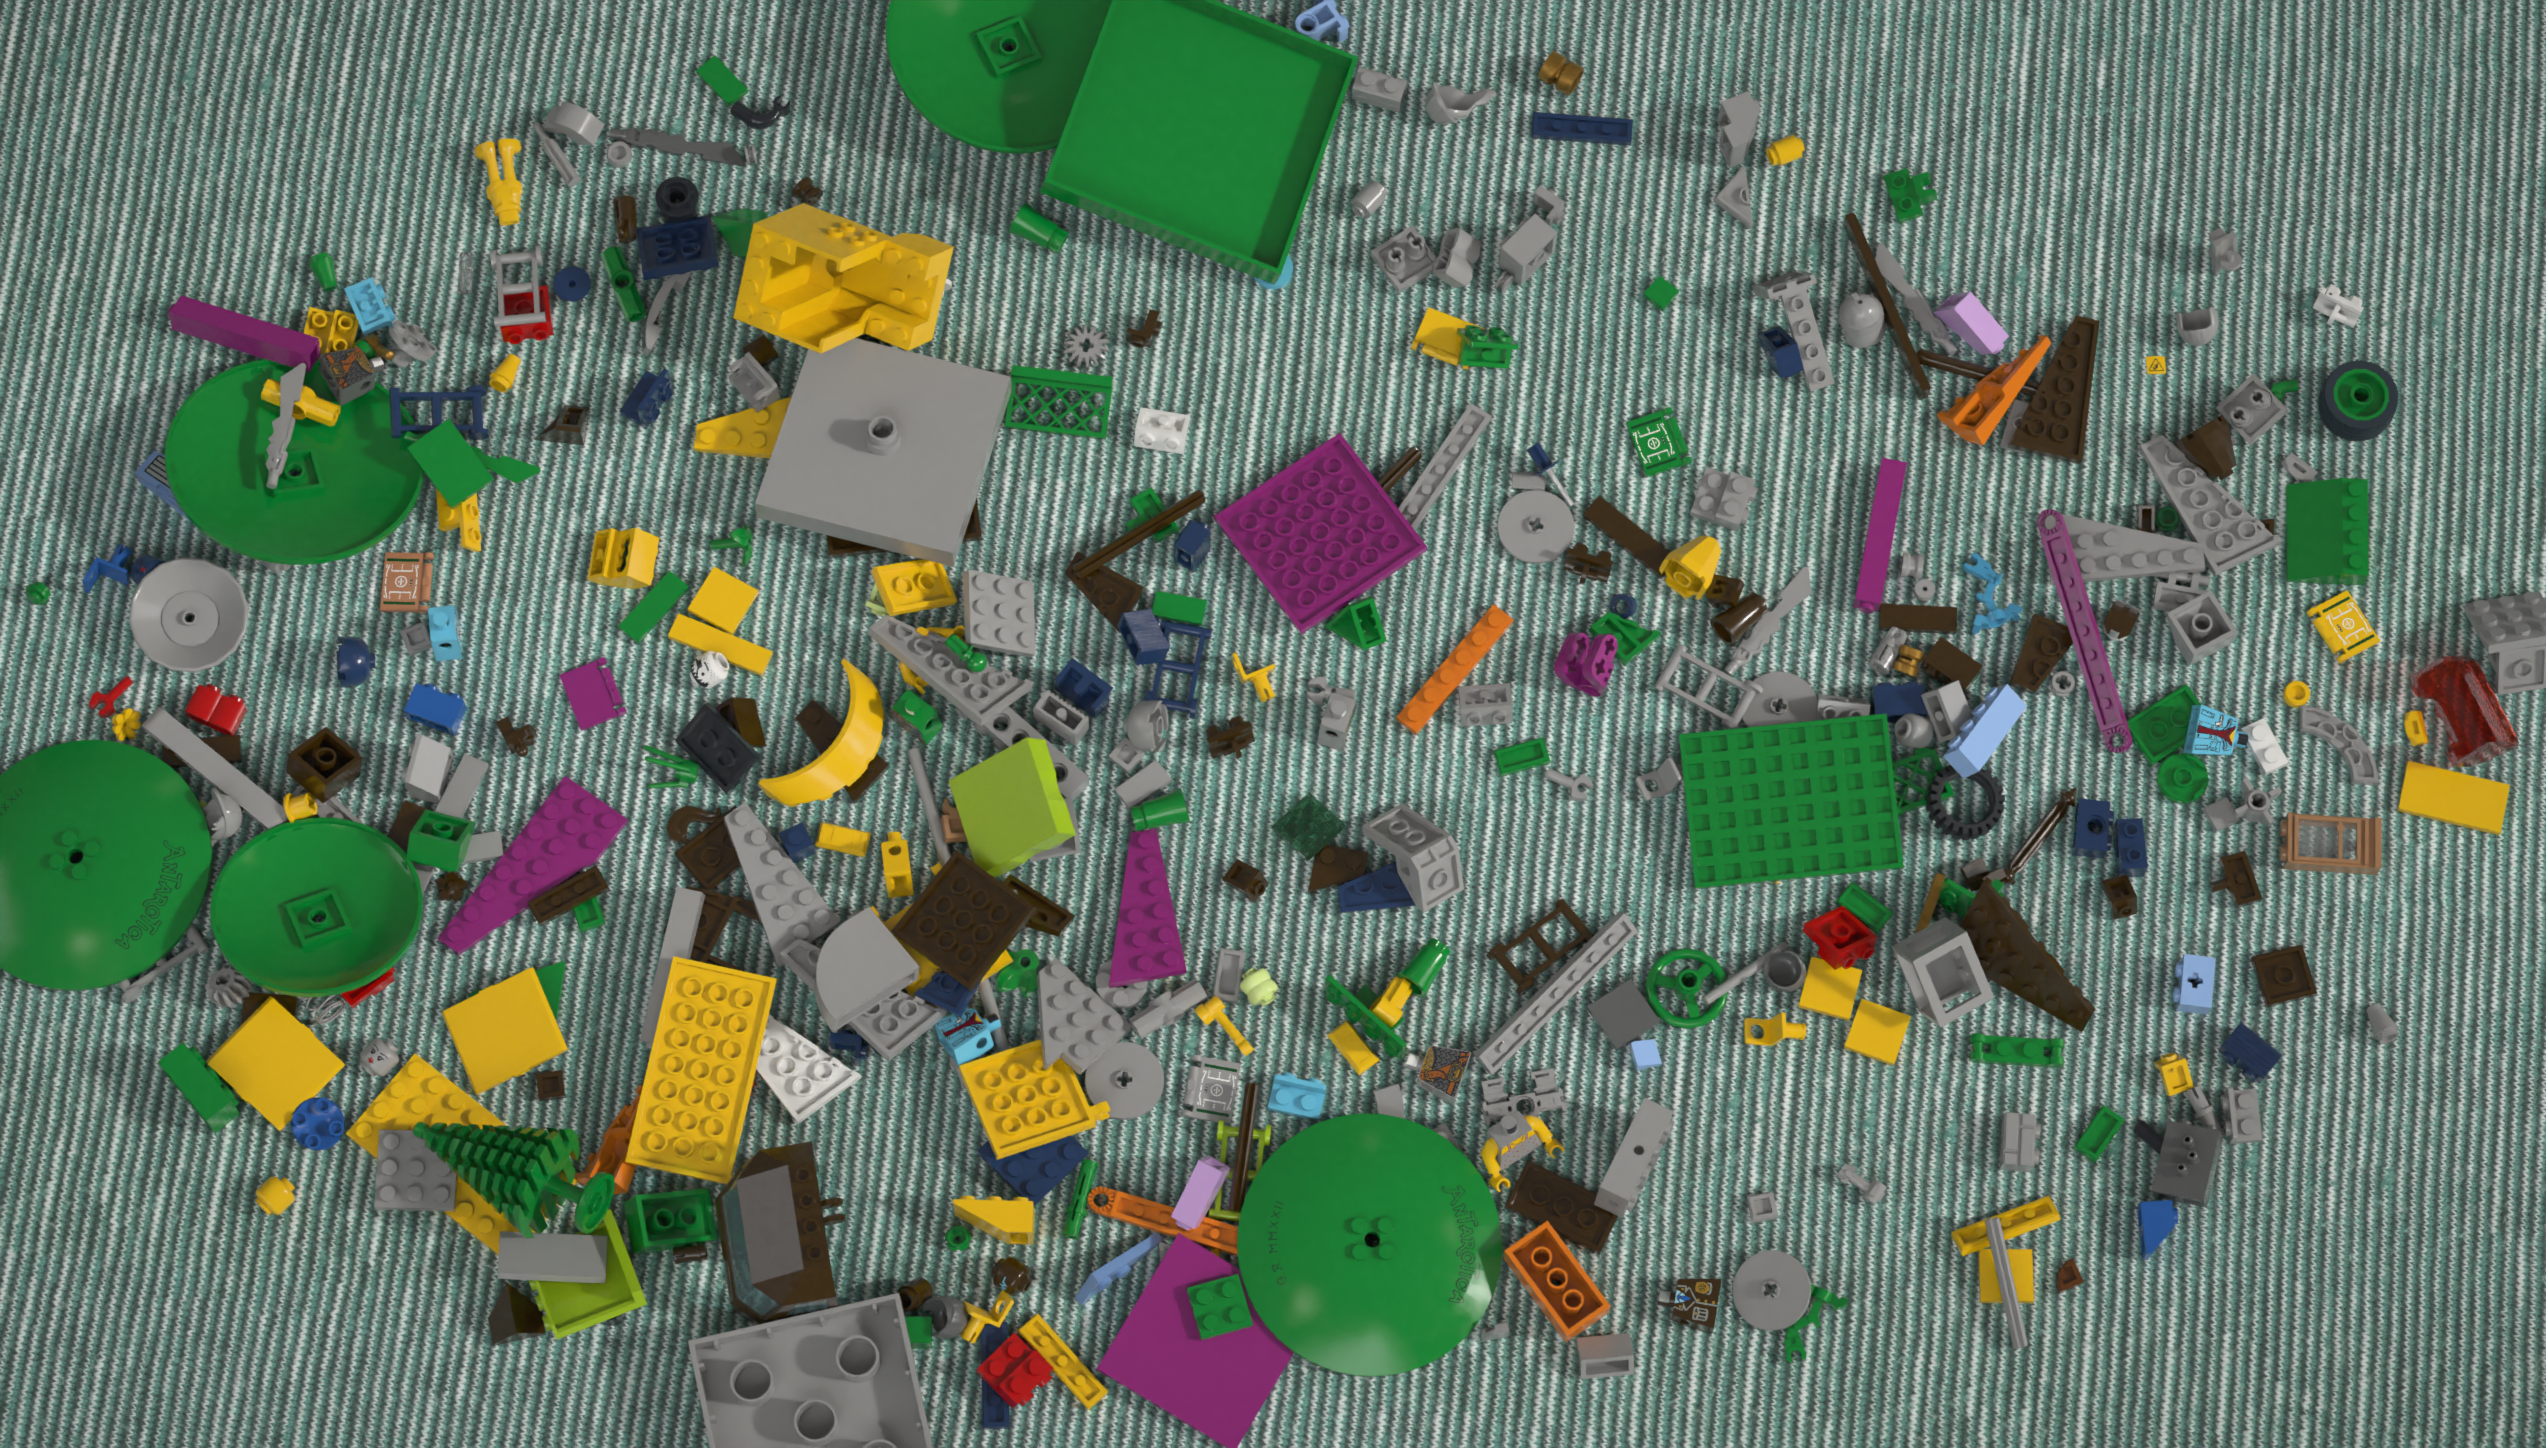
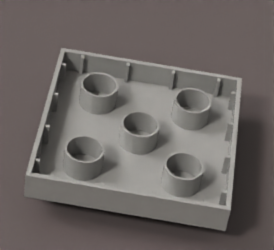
(884, 449)
(814, 1381)

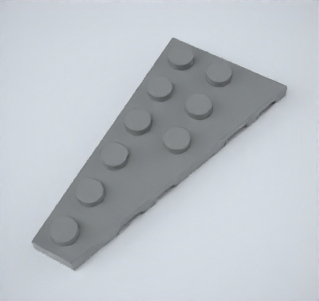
(2206, 509)
(2124, 553)
(975, 694)
(780, 892)
(886, 1026)

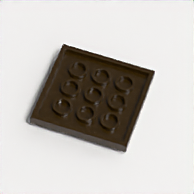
(964, 920)

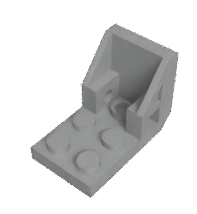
(1423, 852)

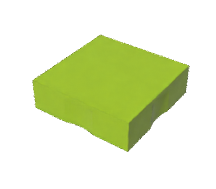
(1012, 806)

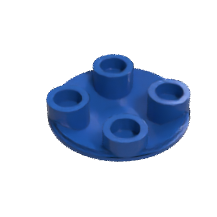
(317, 1124)

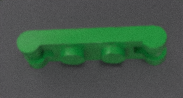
(2016, 1051)

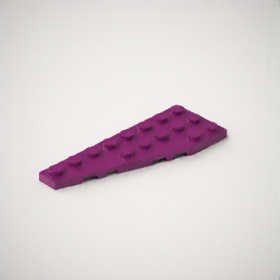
(553, 847)

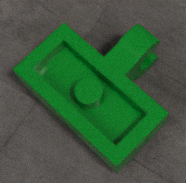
(1146, 506)

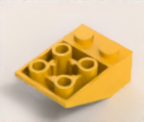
(1003, 1219)

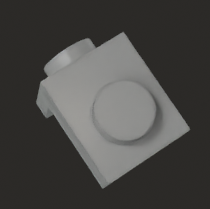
(1551, 203)

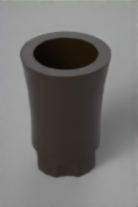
(1738, 620)

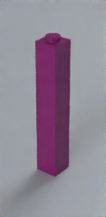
(244, 333)
(1879, 535)

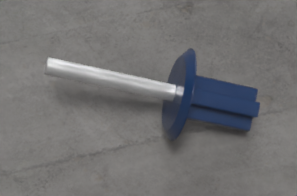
(1545, 464)

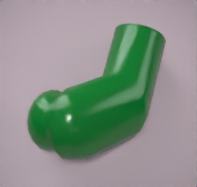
(2279, 389)

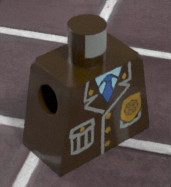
(1693, 1303)

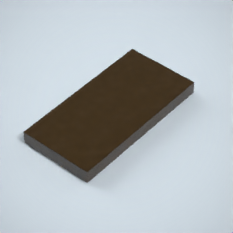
(1564, 1204)

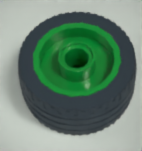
(2358, 401)

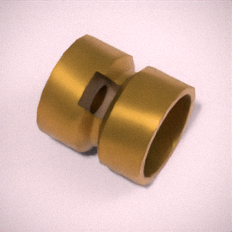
(1559, 72)

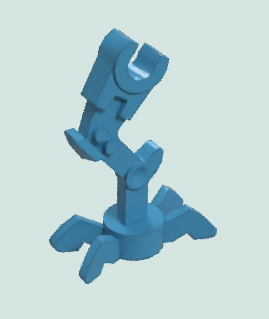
(1995, 617)

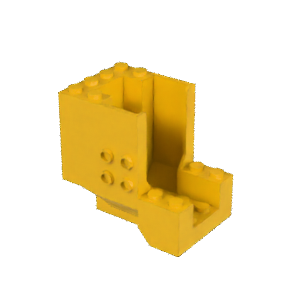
(835, 279)

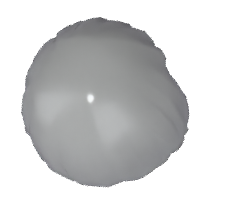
(2198, 326)

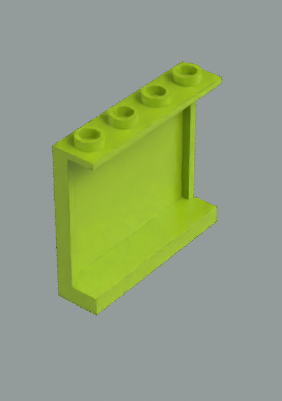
(581, 1304)

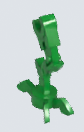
(1793, 1341)

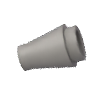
(2382, 1025)

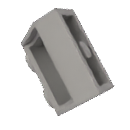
(1738, 124)

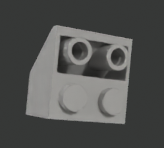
(427, 769)

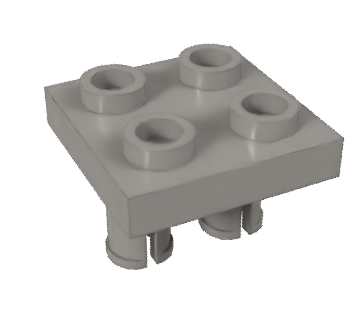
(1404, 259)
(2252, 409)

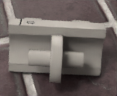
(2224, 251)

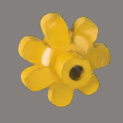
(125, 723)

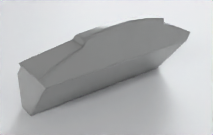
(2298, 468)
(1528, 481)

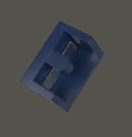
(1083, 688)

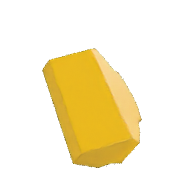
(2415, 728)

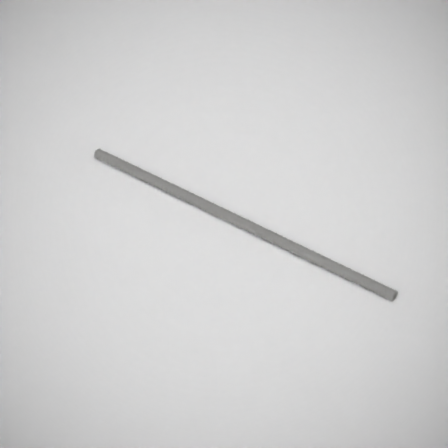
(944, 855)

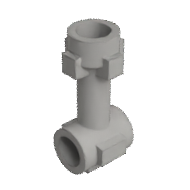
(1872, 1191)

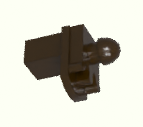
(518, 739)

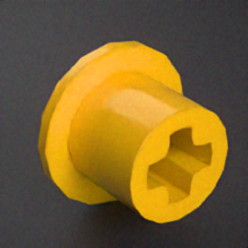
(299, 806)

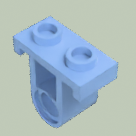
(1323, 20)

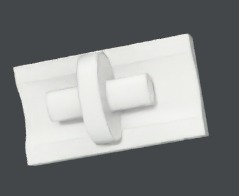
(2337, 307)

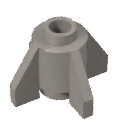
(2256, 804)

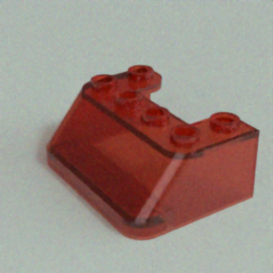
(2467, 708)

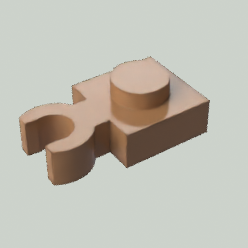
(952, 825)

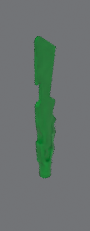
(505, 466)

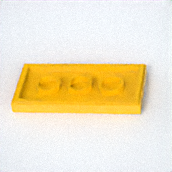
(2453, 797)

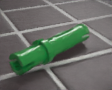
(1076, 1210)

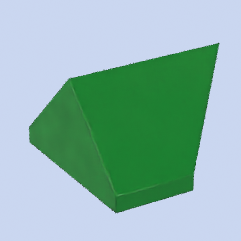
(737, 228)
(1359, 624)

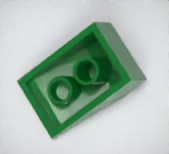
(669, 1220)

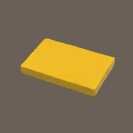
(913, 586)

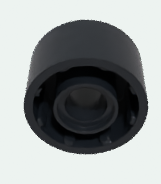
(674, 189)

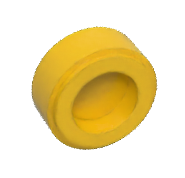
(2296, 694)

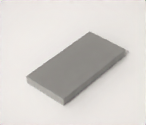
(552, 1257)

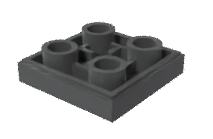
(1623, 1015)

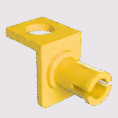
(1258, 678)
(1774, 1030)
(980, 1317)

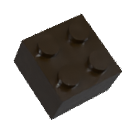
(324, 765)

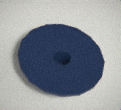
(572, 284)

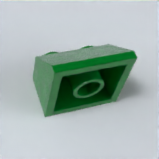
(440, 840)

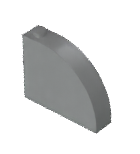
(860, 969)

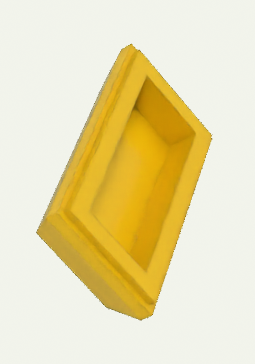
(843, 839)
(1353, 1047)

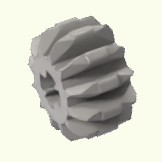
(227, 987)

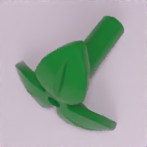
(739, 538)

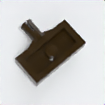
(2238, 880)

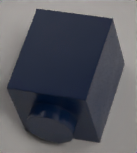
(797, 842)

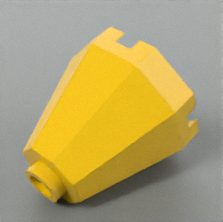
(1692, 566)

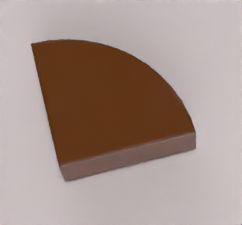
(2068, 1277)

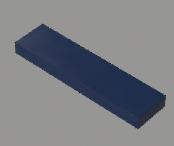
(1582, 128)
(994, 1409)

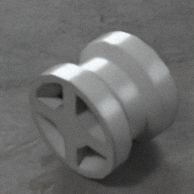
(1912, 565)

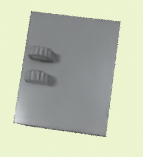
(1940, 967)

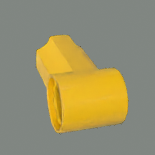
(1390, 1003)

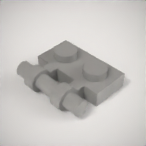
(2170, 596)

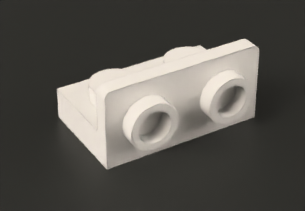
(1161, 430)

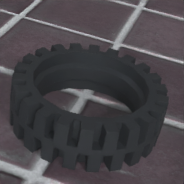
(1954, 827)

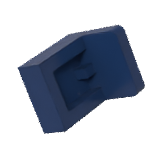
(851, 1042)

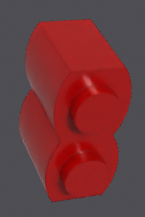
(216, 710)

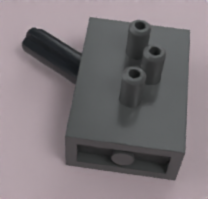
(2185, 1160)

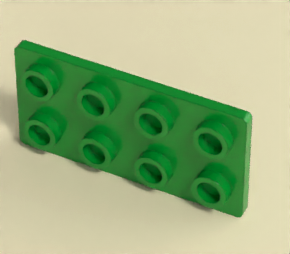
(1357, 1009)

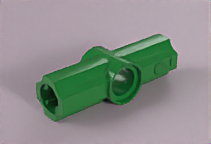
(619, 272)

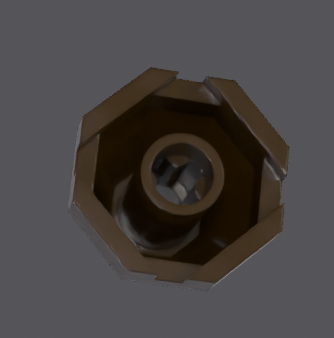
(2210, 448)

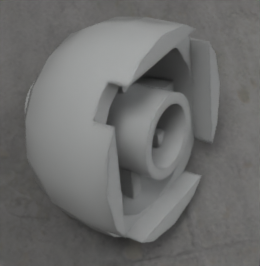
(1146, 725)

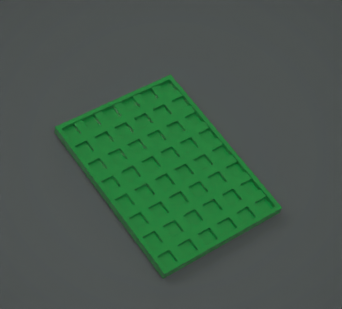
(1791, 801)

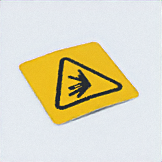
(2155, 365)

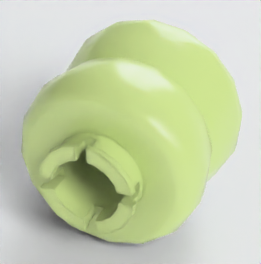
(1258, 986)

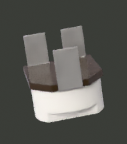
(2120, 621)

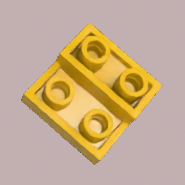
(334, 330)

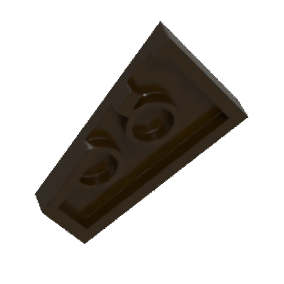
(1049, 916)

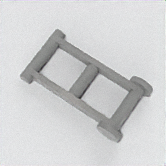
(496, 263)
(1749, 687)
(133, 991)

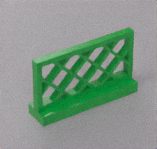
(1060, 380)

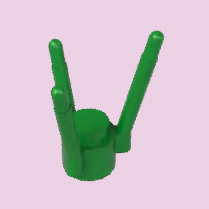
(685, 771)

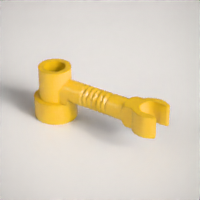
(1213, 1010)

